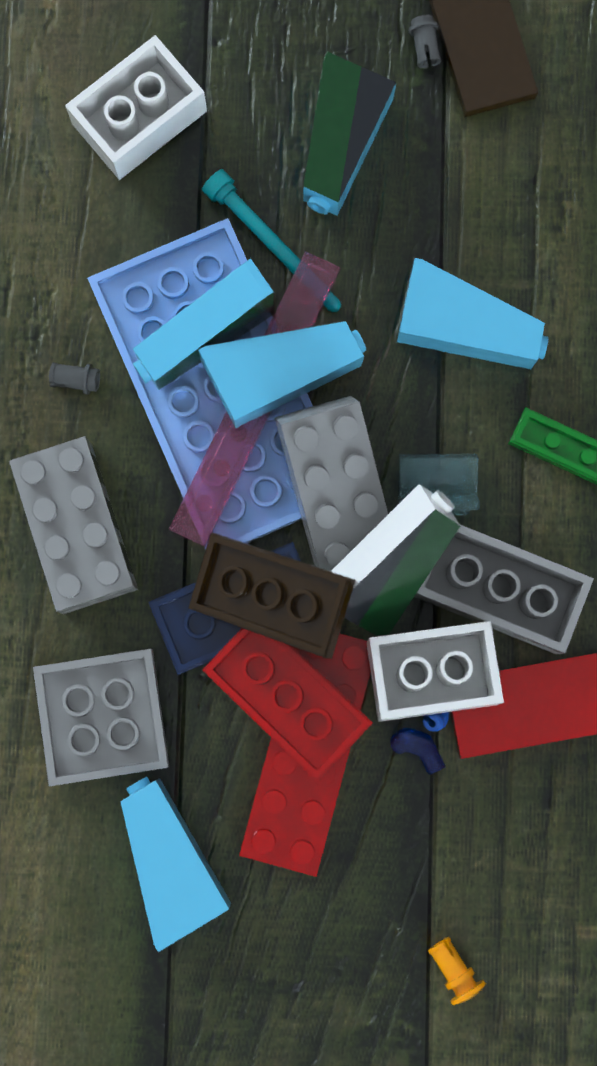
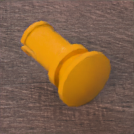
(455, 972)

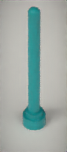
(221, 189)

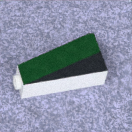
(397, 559)

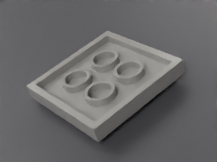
(100, 717)

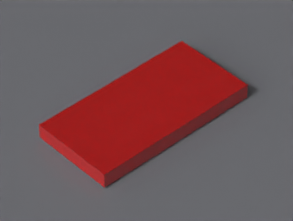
(288, 700)
(539, 707)

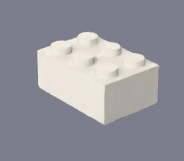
(137, 107)
(434, 671)

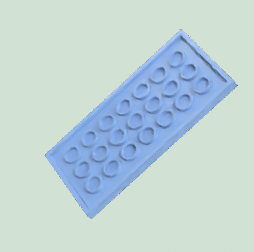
(188, 411)

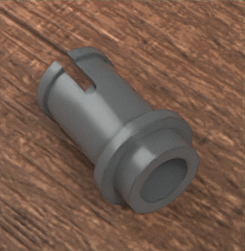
(424, 32)
(75, 377)

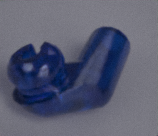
(419, 744)

